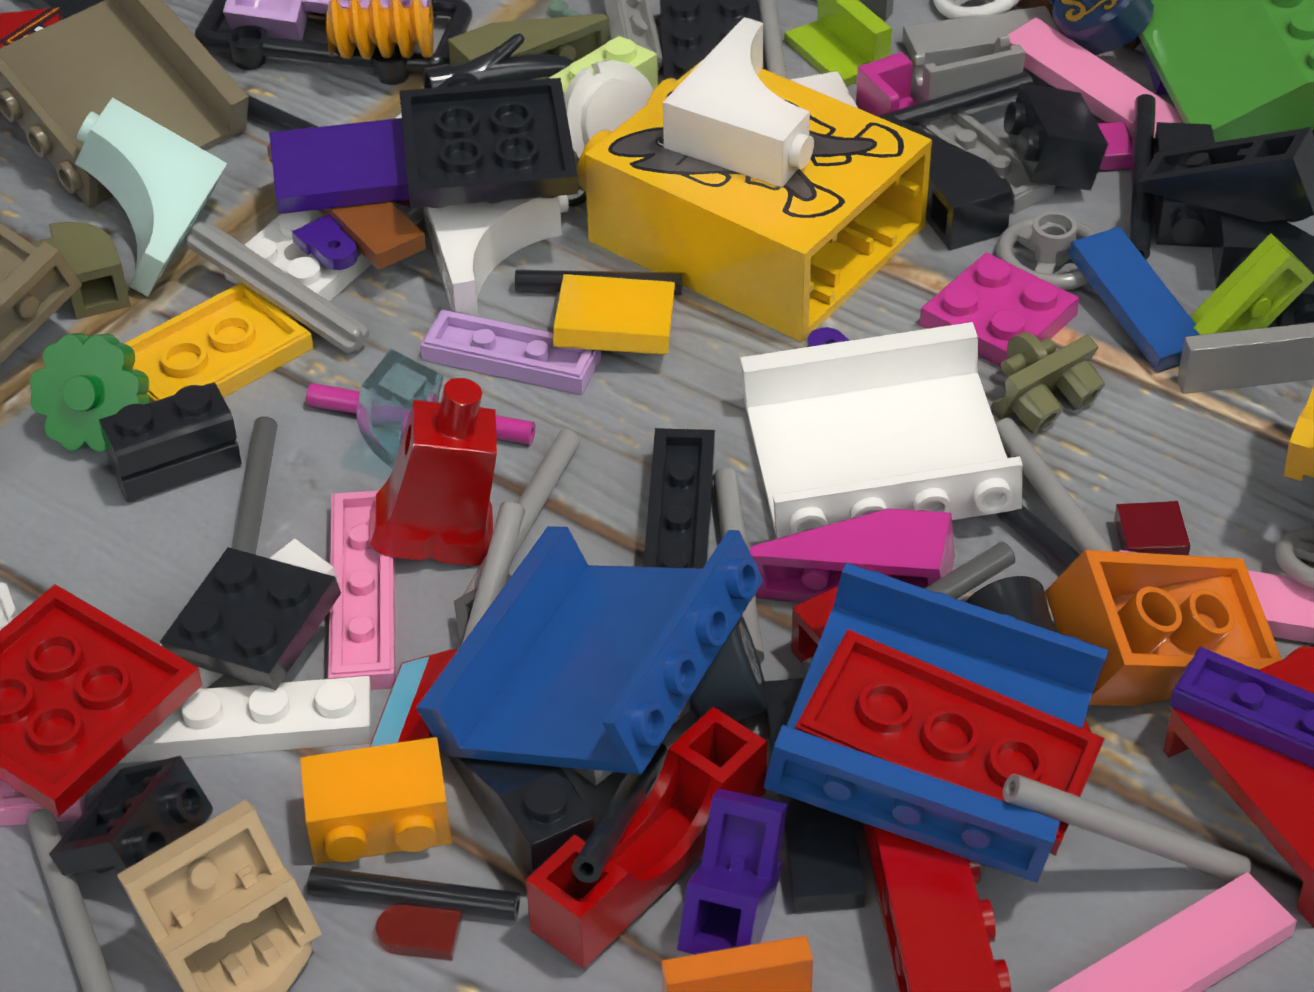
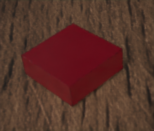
(1152, 528)

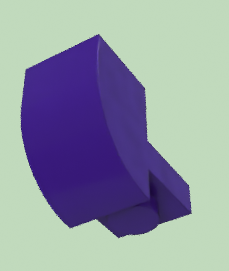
(738, 874)

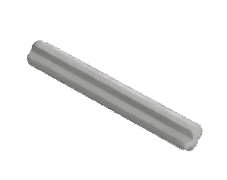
(278, 287)

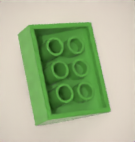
(1236, 63)

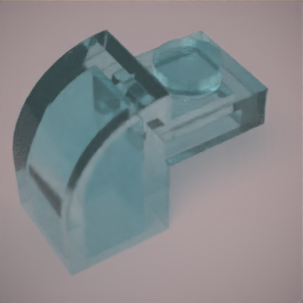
(388, 398)

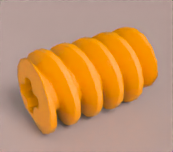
(380, 27)

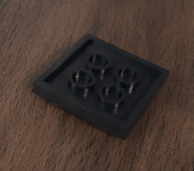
(487, 143)

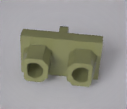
(1038, 370)

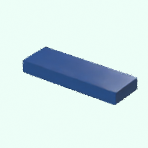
(1134, 295)

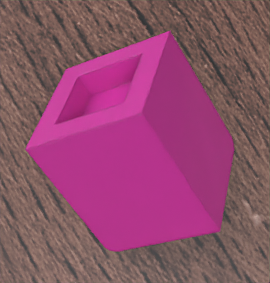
(884, 85)

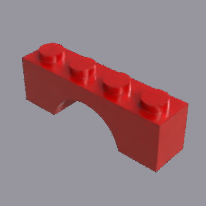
(657, 845)

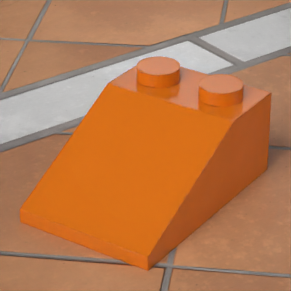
(1156, 616)

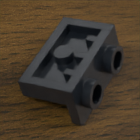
(134, 818)

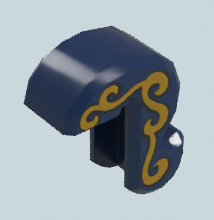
(1102, 24)

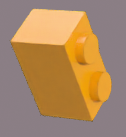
(375, 801)

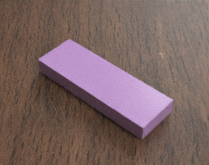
(507, 352)

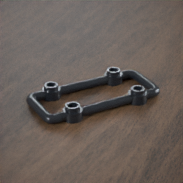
(250, 45)

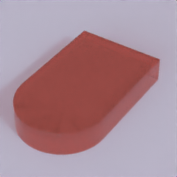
(419, 931)

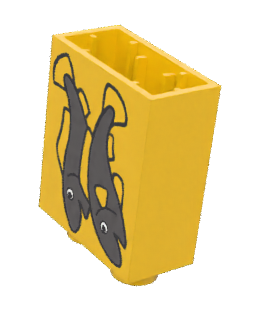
(754, 245)

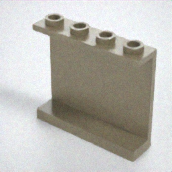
(122, 52)

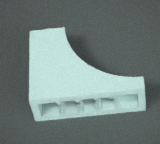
(155, 179)

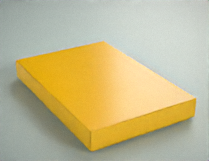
(219, 341)

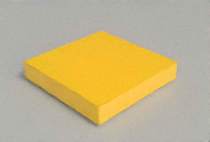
(614, 314)

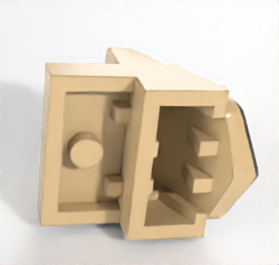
(224, 908)

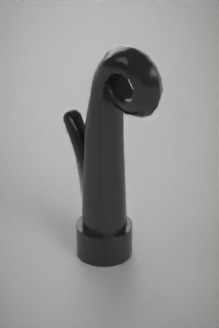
(499, 66)

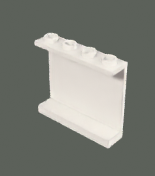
(877, 430)

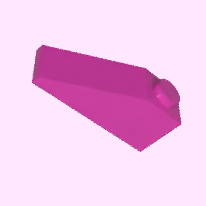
(895, 542)

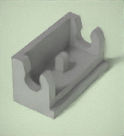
(936, 81)

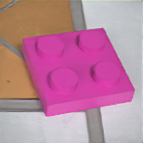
(1000, 304)

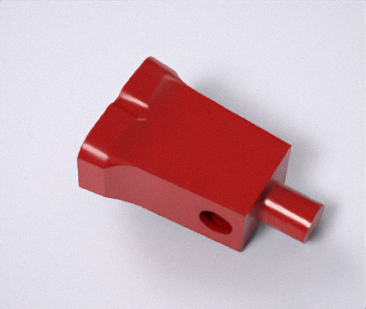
(440, 482)

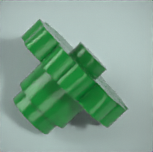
(83, 384)

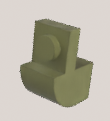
(96, 265)

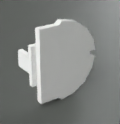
(603, 100)

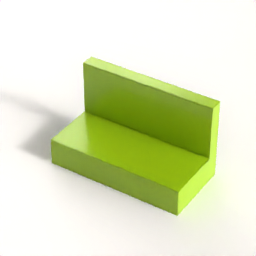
(842, 38)
(1254, 291)

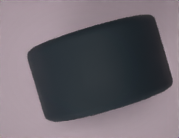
(732, 679)

